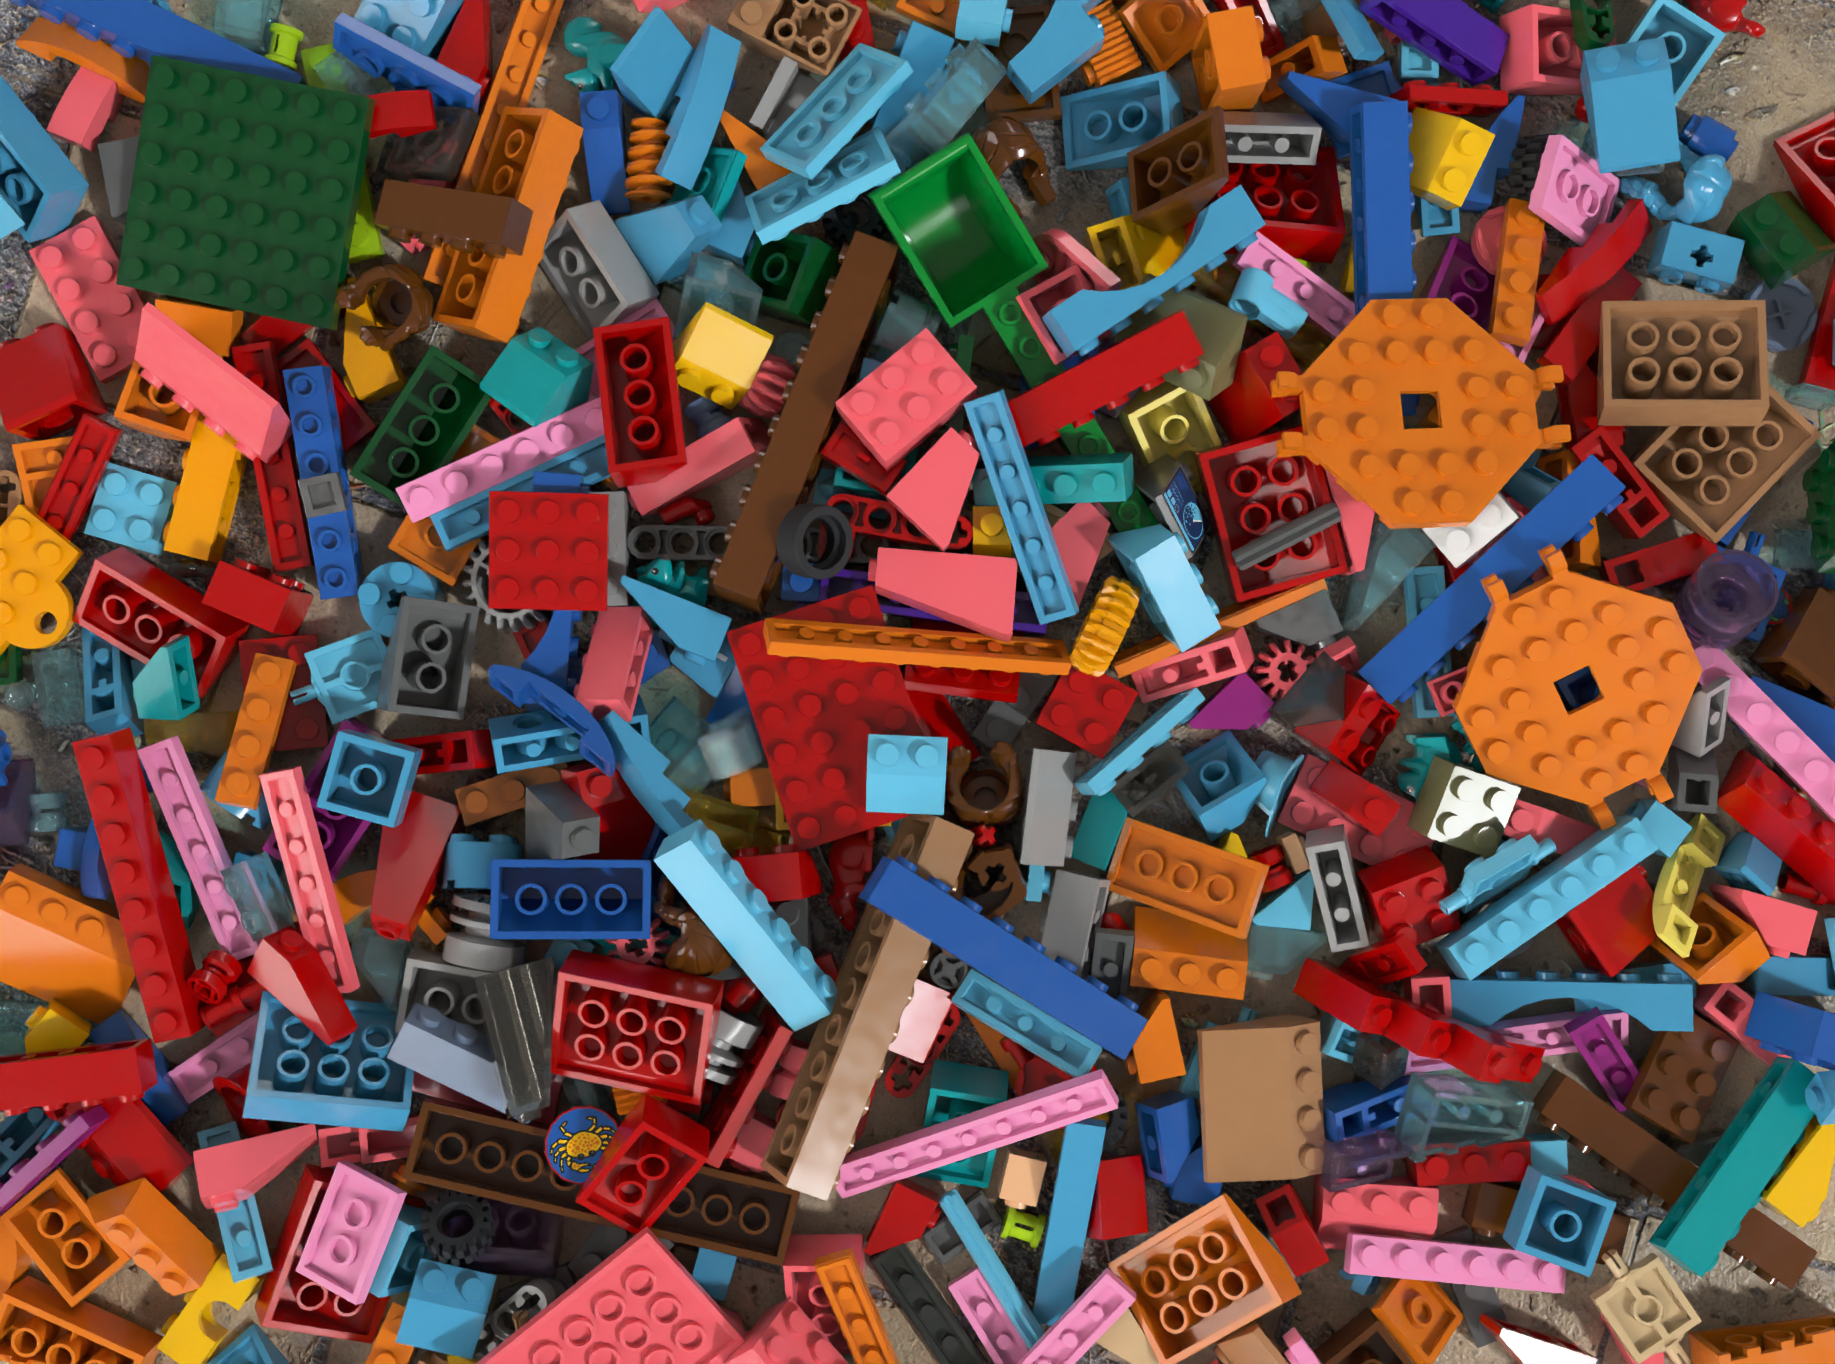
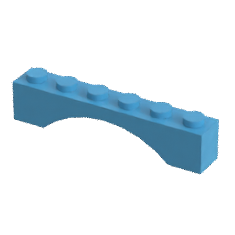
(1091, 313)
(1656, 1003)

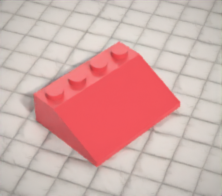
(210, 386)

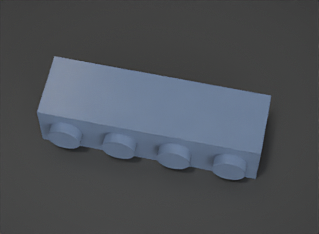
(448, 1054)

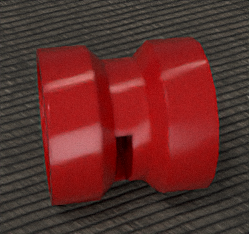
(1278, 873)
(216, 973)

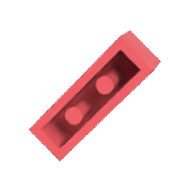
(615, 662)

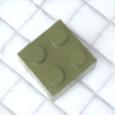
(1463, 807)

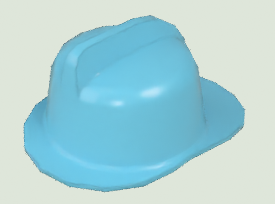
(1279, 775)

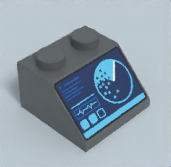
(1172, 500)

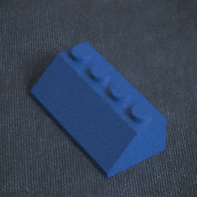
(570, 899)

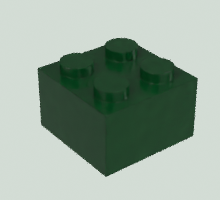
(792, 275)

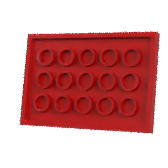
(819, 719)

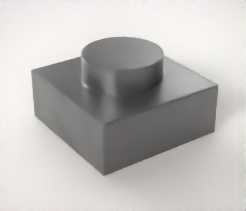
(323, 495)

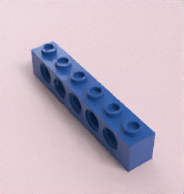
(320, 453)

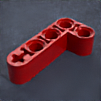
(895, 532)

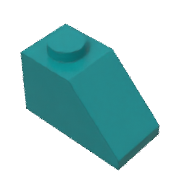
(167, 683)

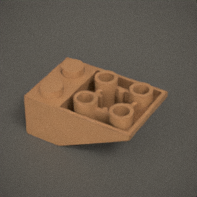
(799, 29)

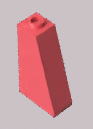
(708, 463)
(952, 586)

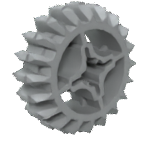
(480, 593)

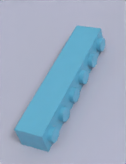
(1545, 897)
(746, 925)

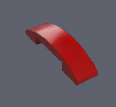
(402, 113)

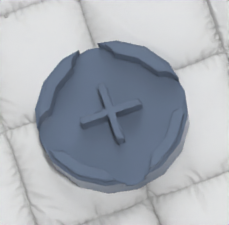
(1789, 313)

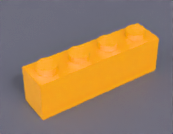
(205, 496)

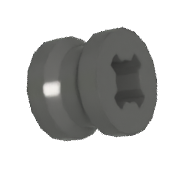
(950, 974)

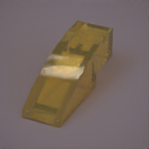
(196, 731)
(734, 824)

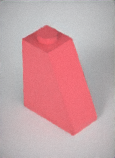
(937, 487)
(1080, 541)

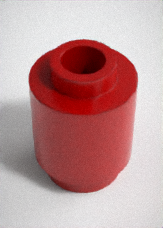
(740, 995)

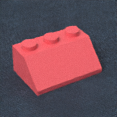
(1378, 1208)

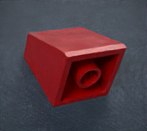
(46, 383)
(1247, 405)
(1612, 923)

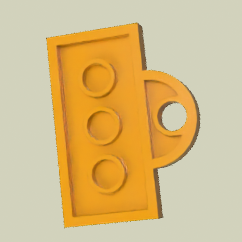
(31, 573)

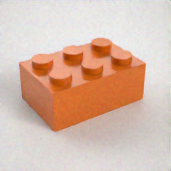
(1230, 60)

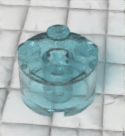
(902, 323)

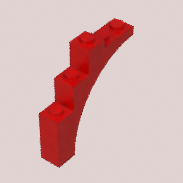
(1422, 1031)

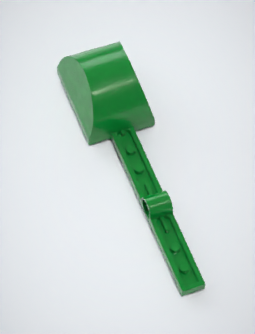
(971, 258)

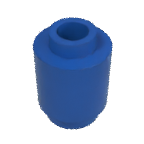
(1708, 136)

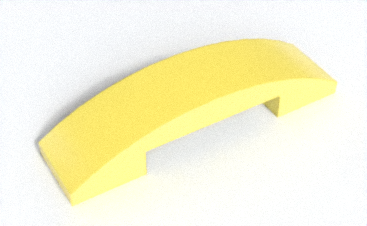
(1680, 883)

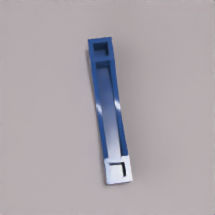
(558, 646)

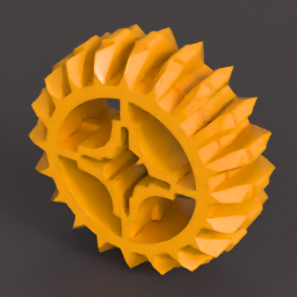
(1104, 626)

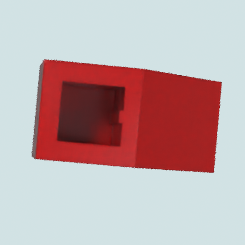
(1292, 1229)

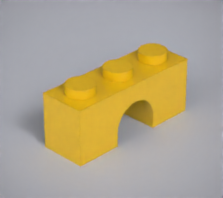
(195, 1332)

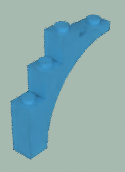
(1058, 48)

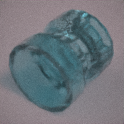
(48, 820)

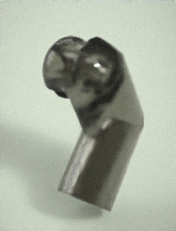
(192, 569)

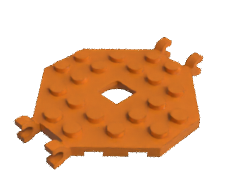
(1423, 473)
(1549, 632)

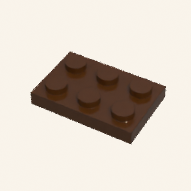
(1005, 97)
(1681, 1078)

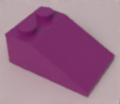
(1462, 282)

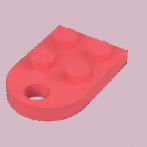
(1063, 252)

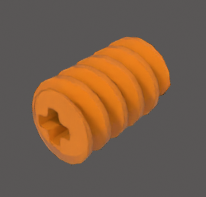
(648, 146)

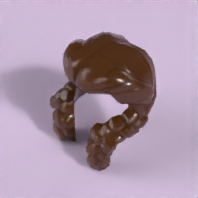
(1008, 140)
(398, 302)
(984, 795)
(698, 948)

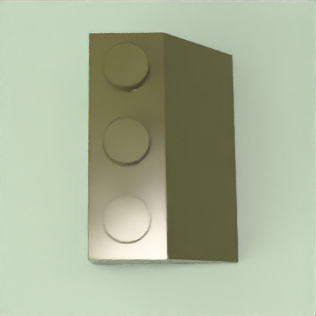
(1218, 330)

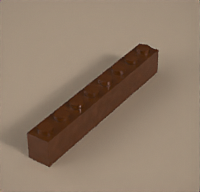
(1663, 1172)

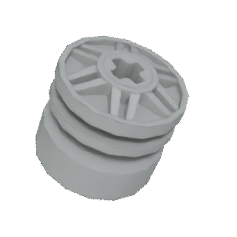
(473, 946)
(731, 1031)

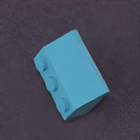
(1167, 584)

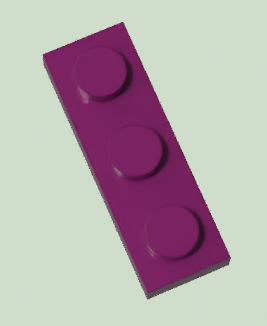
(1603, 1055)

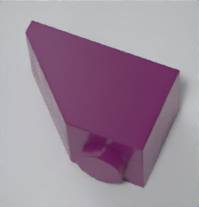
(1234, 706)

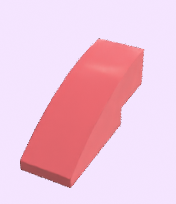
(85, 109)
(363, 1144)

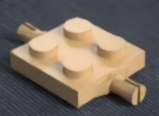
(1645, 1308)

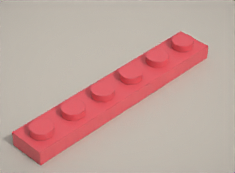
(308, 872)

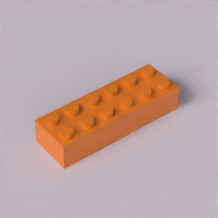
(531, 165)

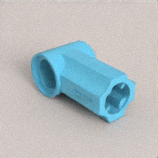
(1260, 301)

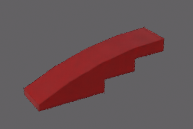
(1589, 267)

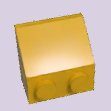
(1445, 156)
(719, 355)

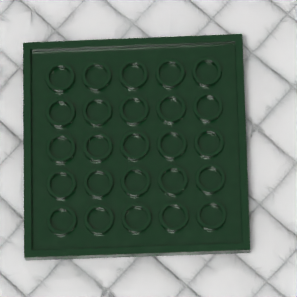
(245, 191)

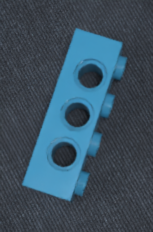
(543, 740)

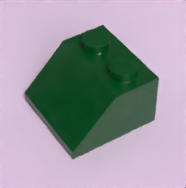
(1779, 237)

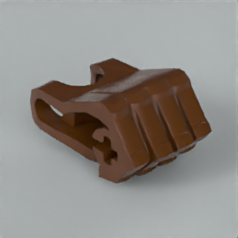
(1005, 889)

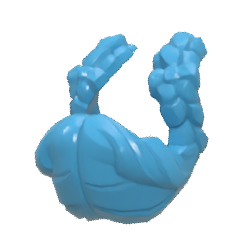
(1703, 189)

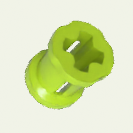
(284, 45)
(1030, 1235)

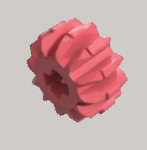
(766, 391)
(1281, 657)
(651, 950)

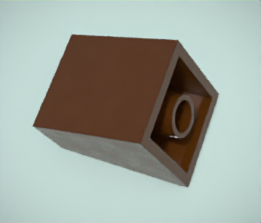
(1802, 647)

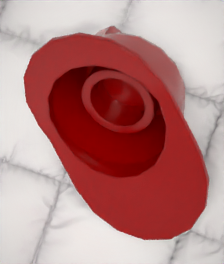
(233, 1093)

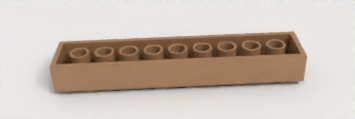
(854, 1039)

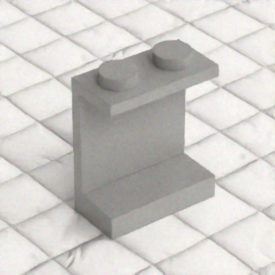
(782, 98)

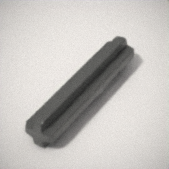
(1286, 536)

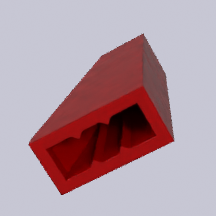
(411, 864)

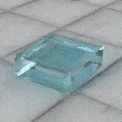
(1810, 397)

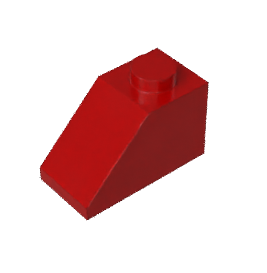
(1354, 798)
(902, 1216)

